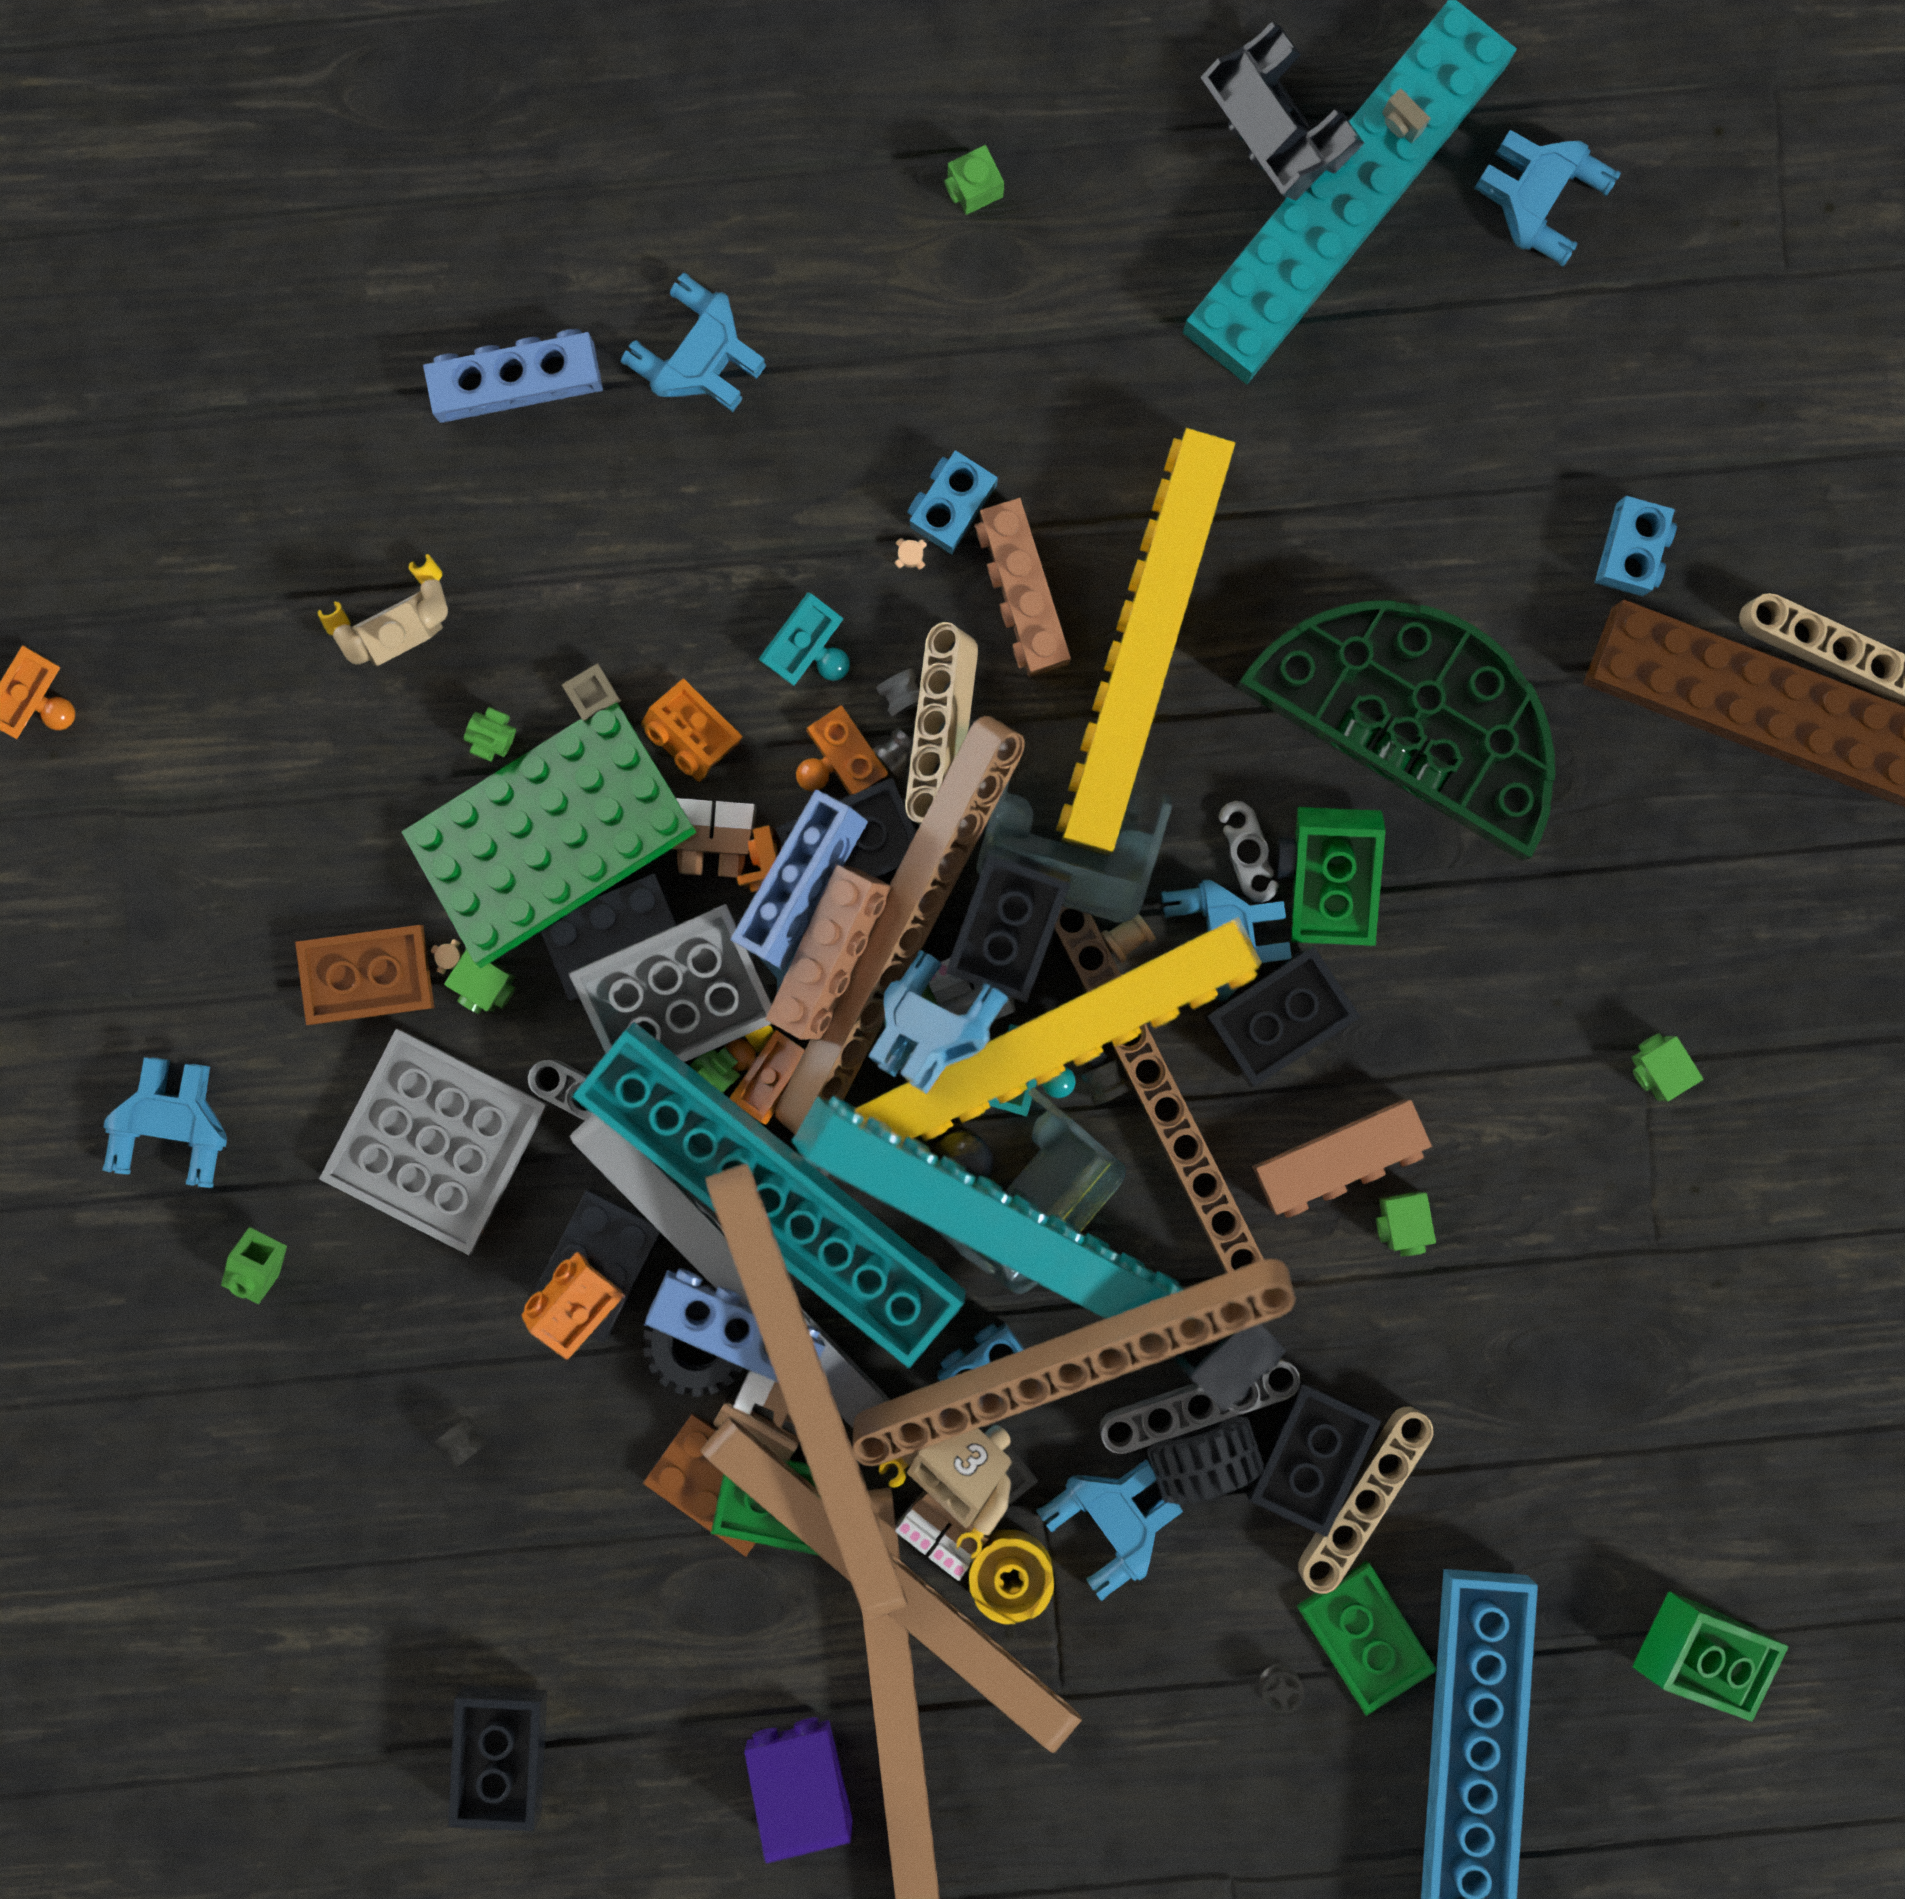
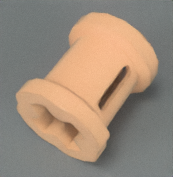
(1127, 937)

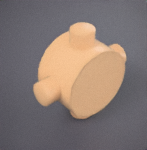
(910, 553)
(447, 955)

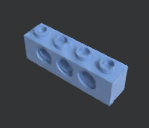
(577, 377)
(798, 879)
(709, 1334)

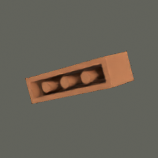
(1341, 1157)

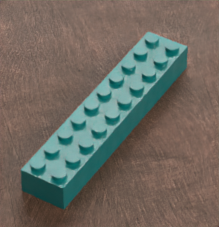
(1319, 232)
(976, 1211)
(818, 1227)

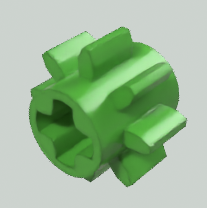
(489, 734)
(717, 1068)

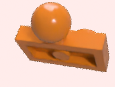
(23, 693)
(843, 752)
(766, 1074)

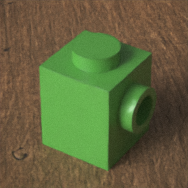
(974, 180)
(480, 987)
(1665, 1067)
(1406, 1223)
(253, 1265)

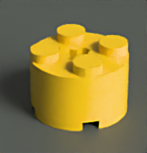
(1020, 1598)

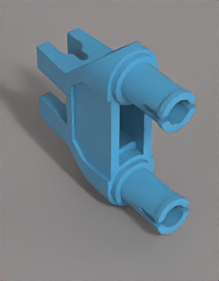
(1533, 195)
(702, 354)
(1221, 907)
(932, 1031)
(167, 1117)
(1120, 1519)

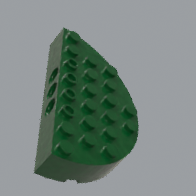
(1421, 707)

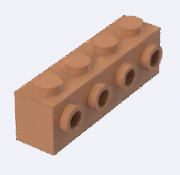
(1024, 588)
(828, 952)

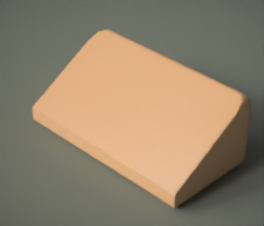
(778, 1440)

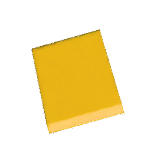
(760, 1037)

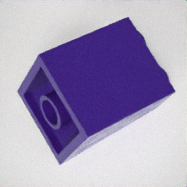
(798, 1790)

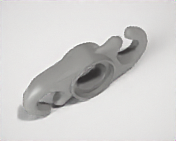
(1251, 831)

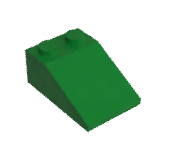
(1337, 876)
(1709, 1657)

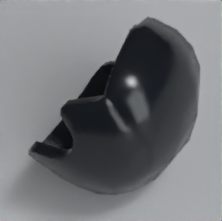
(967, 1150)

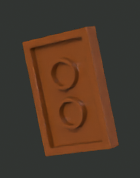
(364, 975)
(690, 1479)

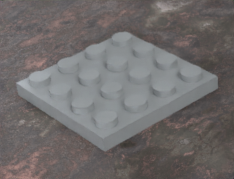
(433, 1141)

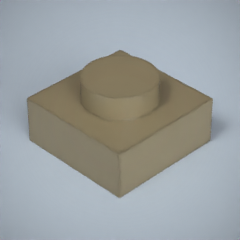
(1405, 116)
(591, 692)

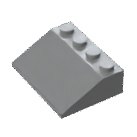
(679, 986)

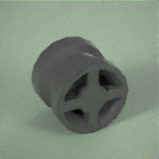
(900, 692)

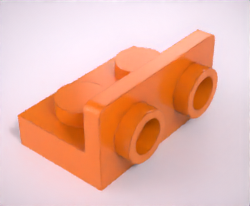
(690, 730)
(763, 852)
(570, 1305)

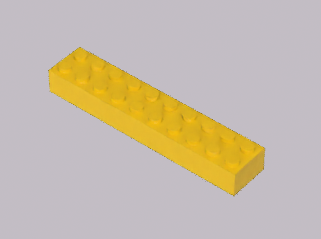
(1148, 640)
(1071, 1033)

